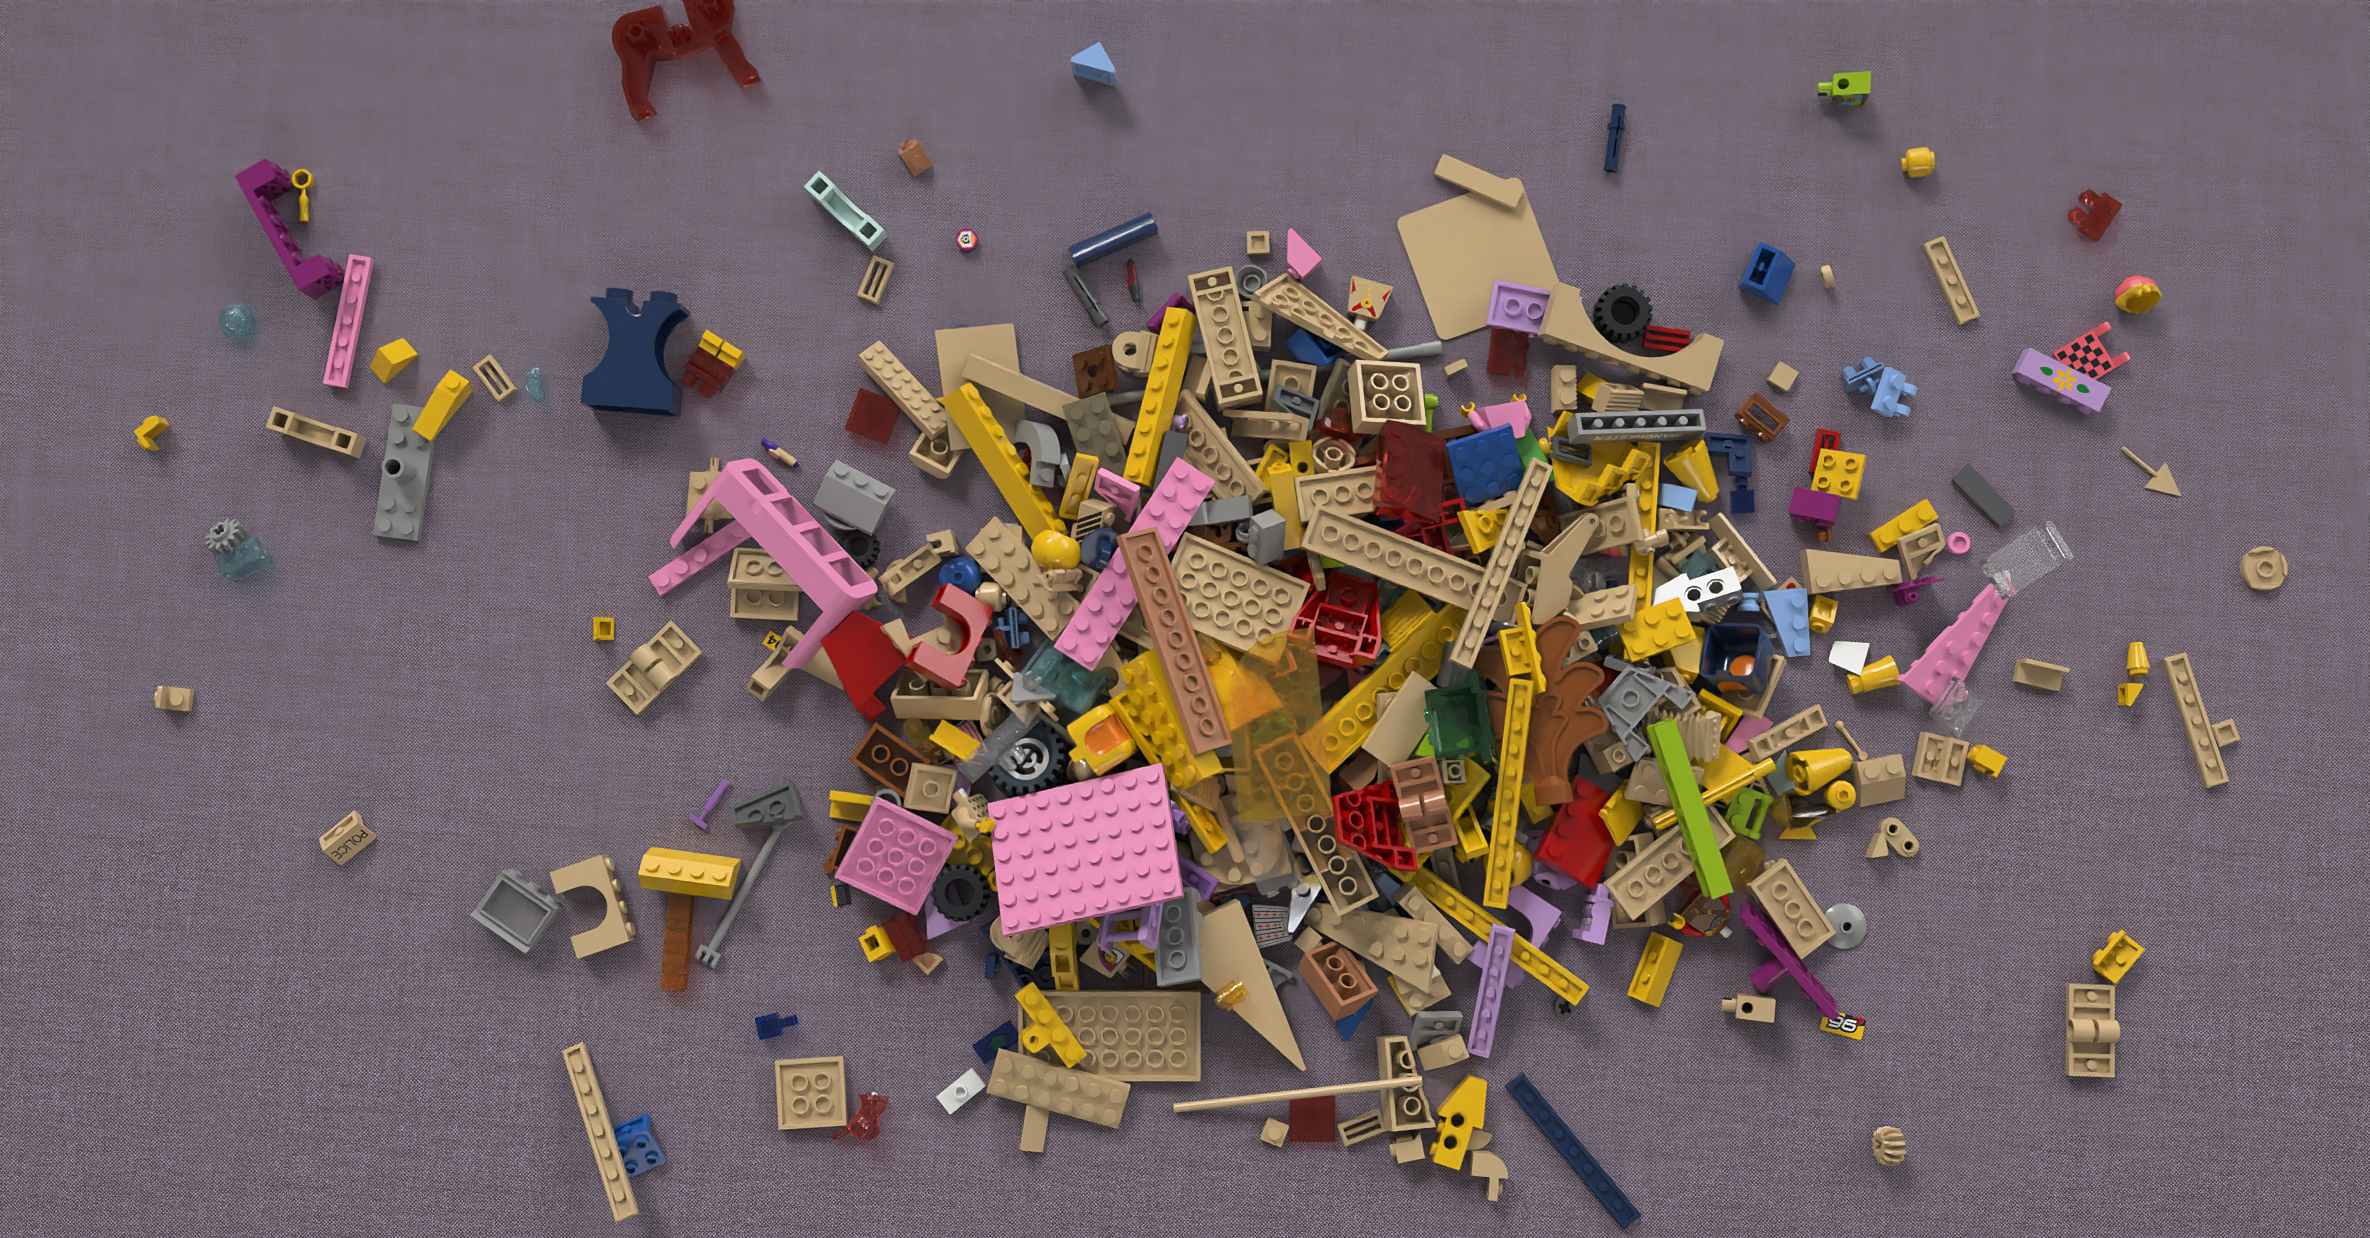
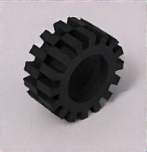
(872, 543)

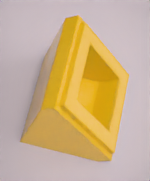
(603, 628)

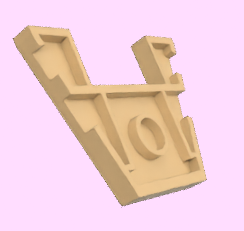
(944, 638)

